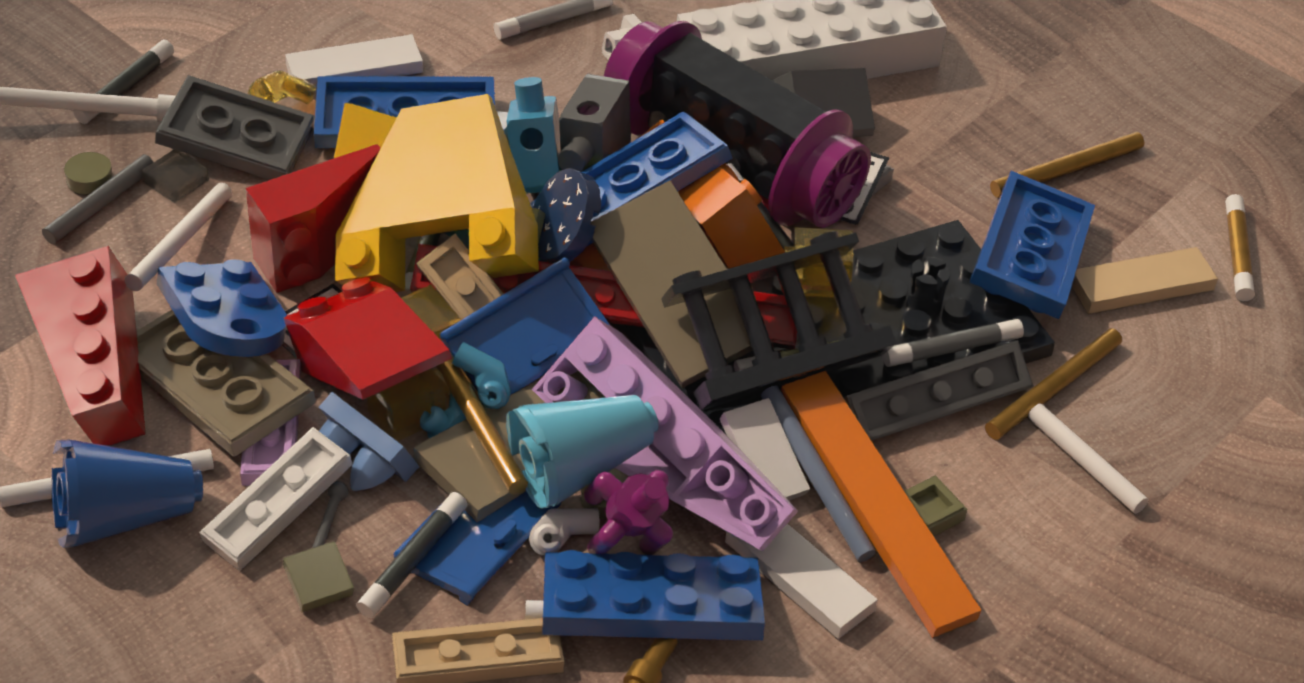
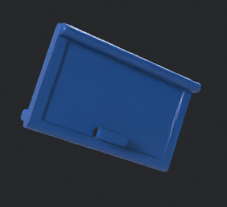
(528, 324)
(469, 549)

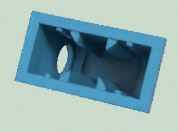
(534, 133)

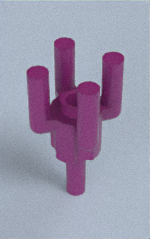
(631, 510)

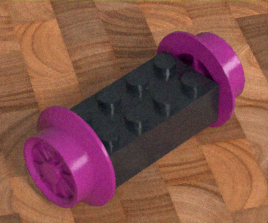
(776, 139)

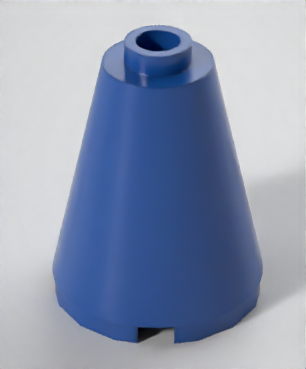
(117, 490)

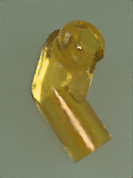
(280, 85)

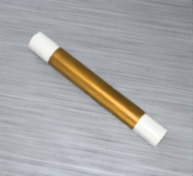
(1239, 248)

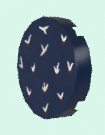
(569, 207)

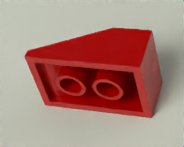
(299, 215)
(363, 339)

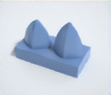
(379, 452)

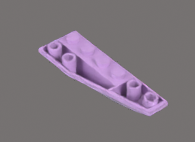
(701, 462)

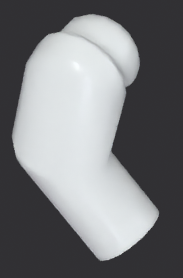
(559, 525)

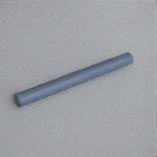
(820, 477)

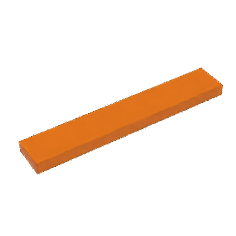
(882, 506)

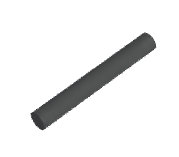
(96, 200)

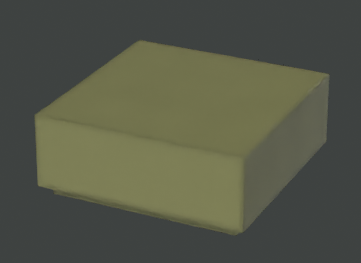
(936, 505)
(318, 576)

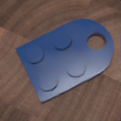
(224, 307)

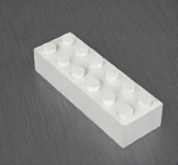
(825, 34)

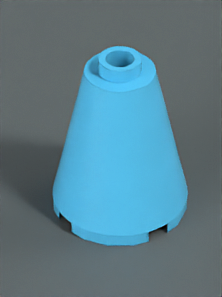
(576, 440)

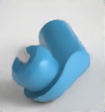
(489, 375)
(442, 420)

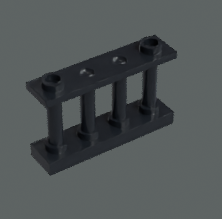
(769, 368)

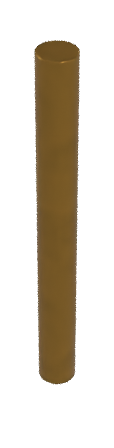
(1076, 160)
(1053, 383)
(483, 427)

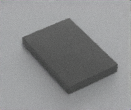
(235, 129)

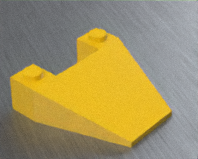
(436, 174)

